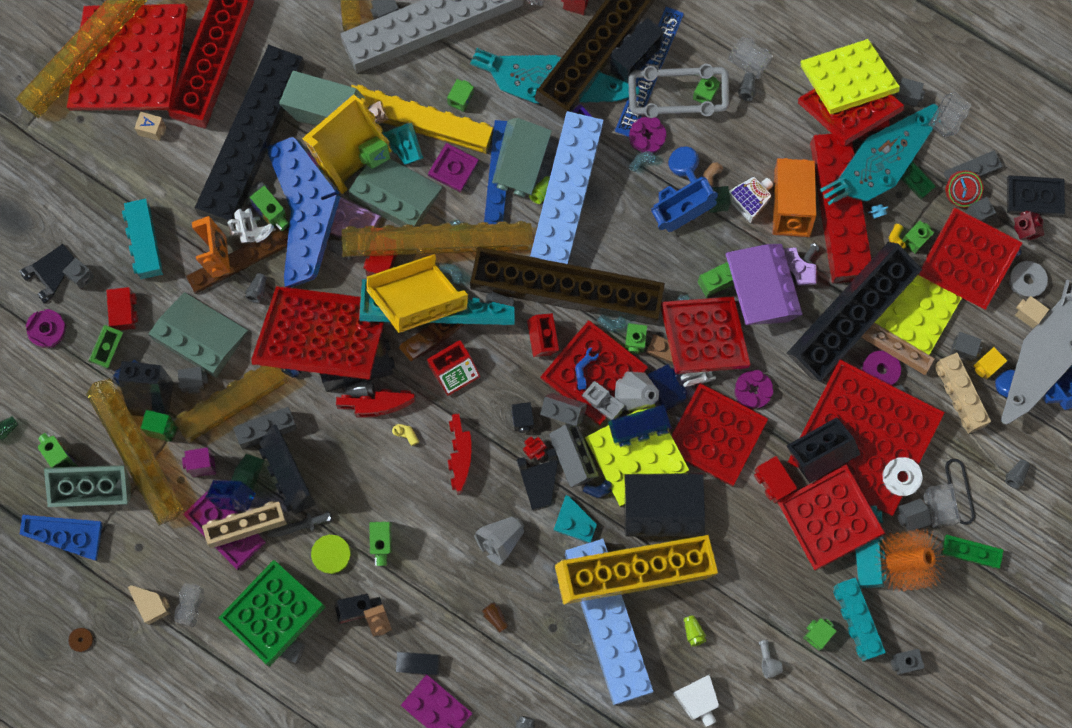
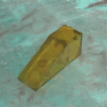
(350, 14)

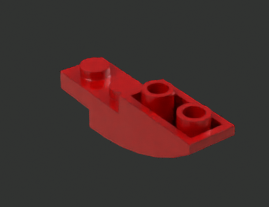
(384, 403)
(461, 460)

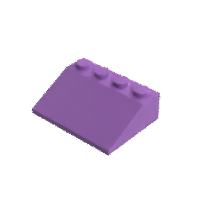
(764, 284)

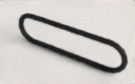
(967, 488)

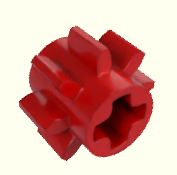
(534, 448)

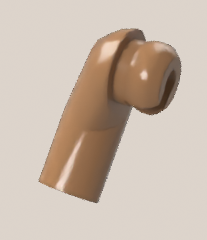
(713, 169)

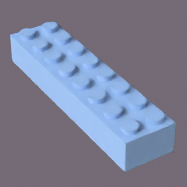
(567, 188)
(614, 639)

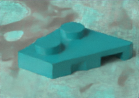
(404, 143)
(574, 522)

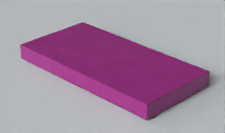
(235, 552)

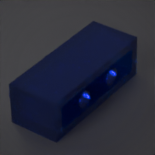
(640, 426)

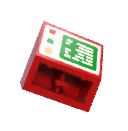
(453, 368)

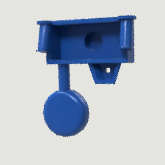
(689, 202)
(1059, 393)

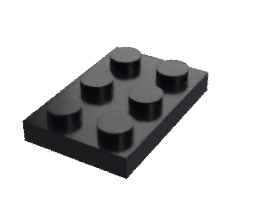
(1036, 195)

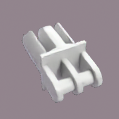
(698, 377)

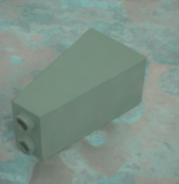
(313, 98)
(520, 156)

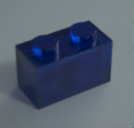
(669, 389)
(230, 495)

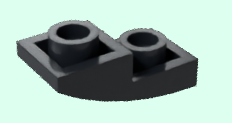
(418, 663)

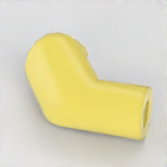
(407, 432)

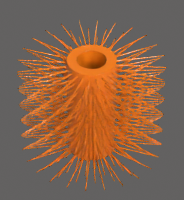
(910, 560)

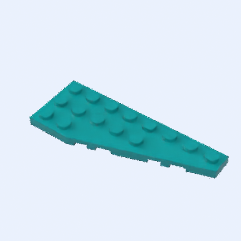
(476, 312)

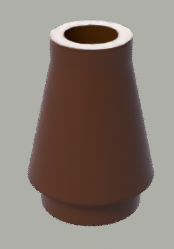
(494, 616)

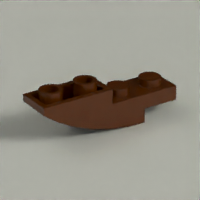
(428, 339)

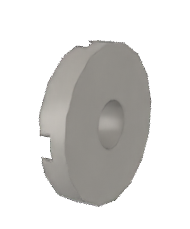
(1031, 269)

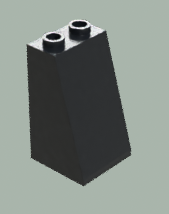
(382, 367)
(145, 388)

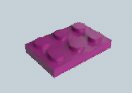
(435, 706)

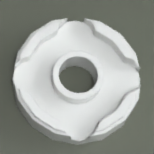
(902, 488)

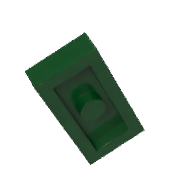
(917, 181)

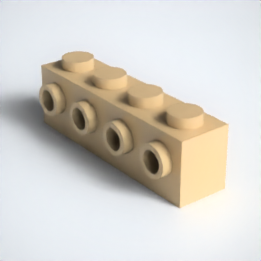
(962, 393)
(244, 525)

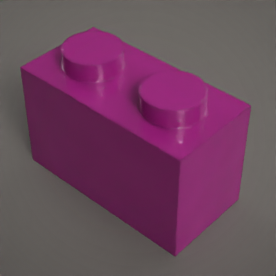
(199, 462)

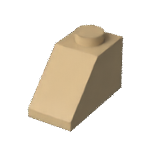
(150, 604)

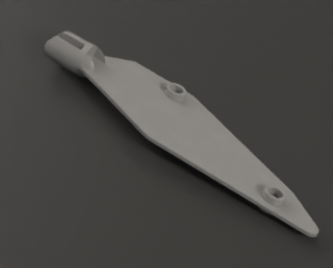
(1042, 359)

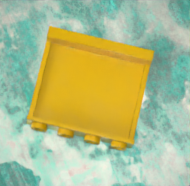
(337, 140)
(415, 294)

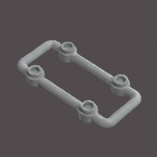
(651, 73)

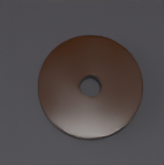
(74, 639)

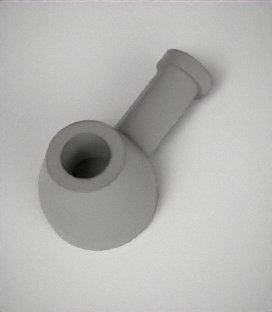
(770, 666)

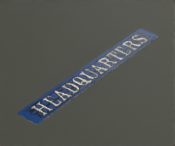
(669, 23)

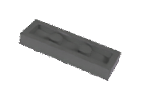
(981, 165)

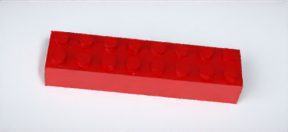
(209, 61)
(843, 220)

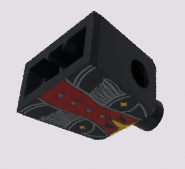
(348, 611)

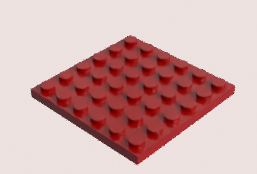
(136, 65)
(317, 334)
(882, 422)

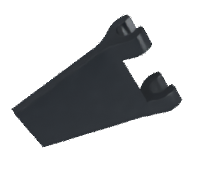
(49, 271)
(539, 480)

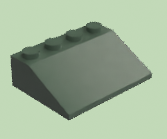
(395, 193)
(198, 334)

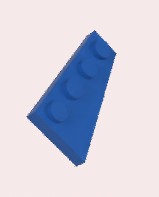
(71, 535)

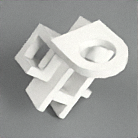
(254, 233)

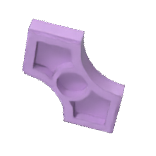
(804, 272)

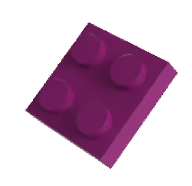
(453, 167)

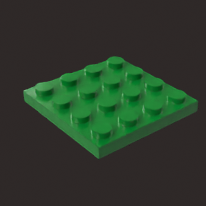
(271, 613)

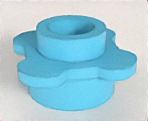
(878, 211)

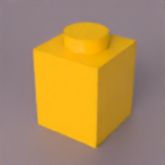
(989, 363)

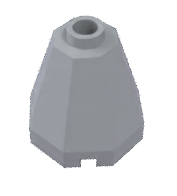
(636, 391)
(499, 538)

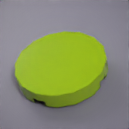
(330, 554)

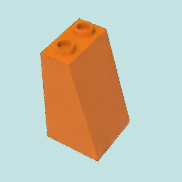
(794, 197)

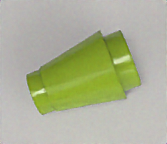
(539, 191)
(694, 632)

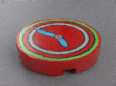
(964, 188)

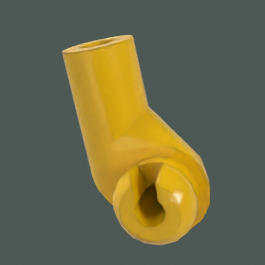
(894, 235)

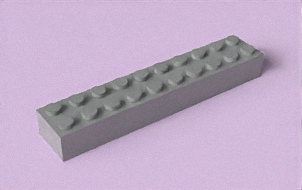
(417, 27)

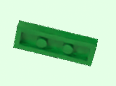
(972, 552)

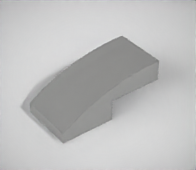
(603, 401)

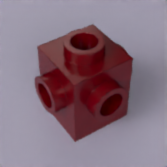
(1029, 226)

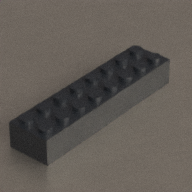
(854, 311)

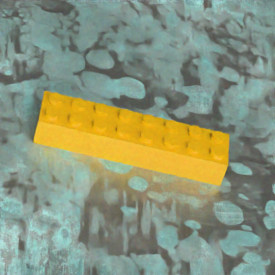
(635, 569)

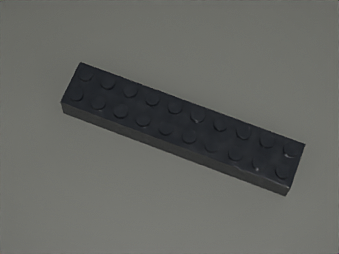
(248, 137)

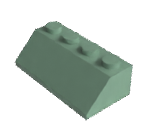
(87, 486)

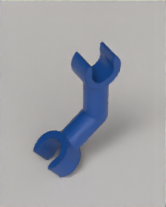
(581, 365)

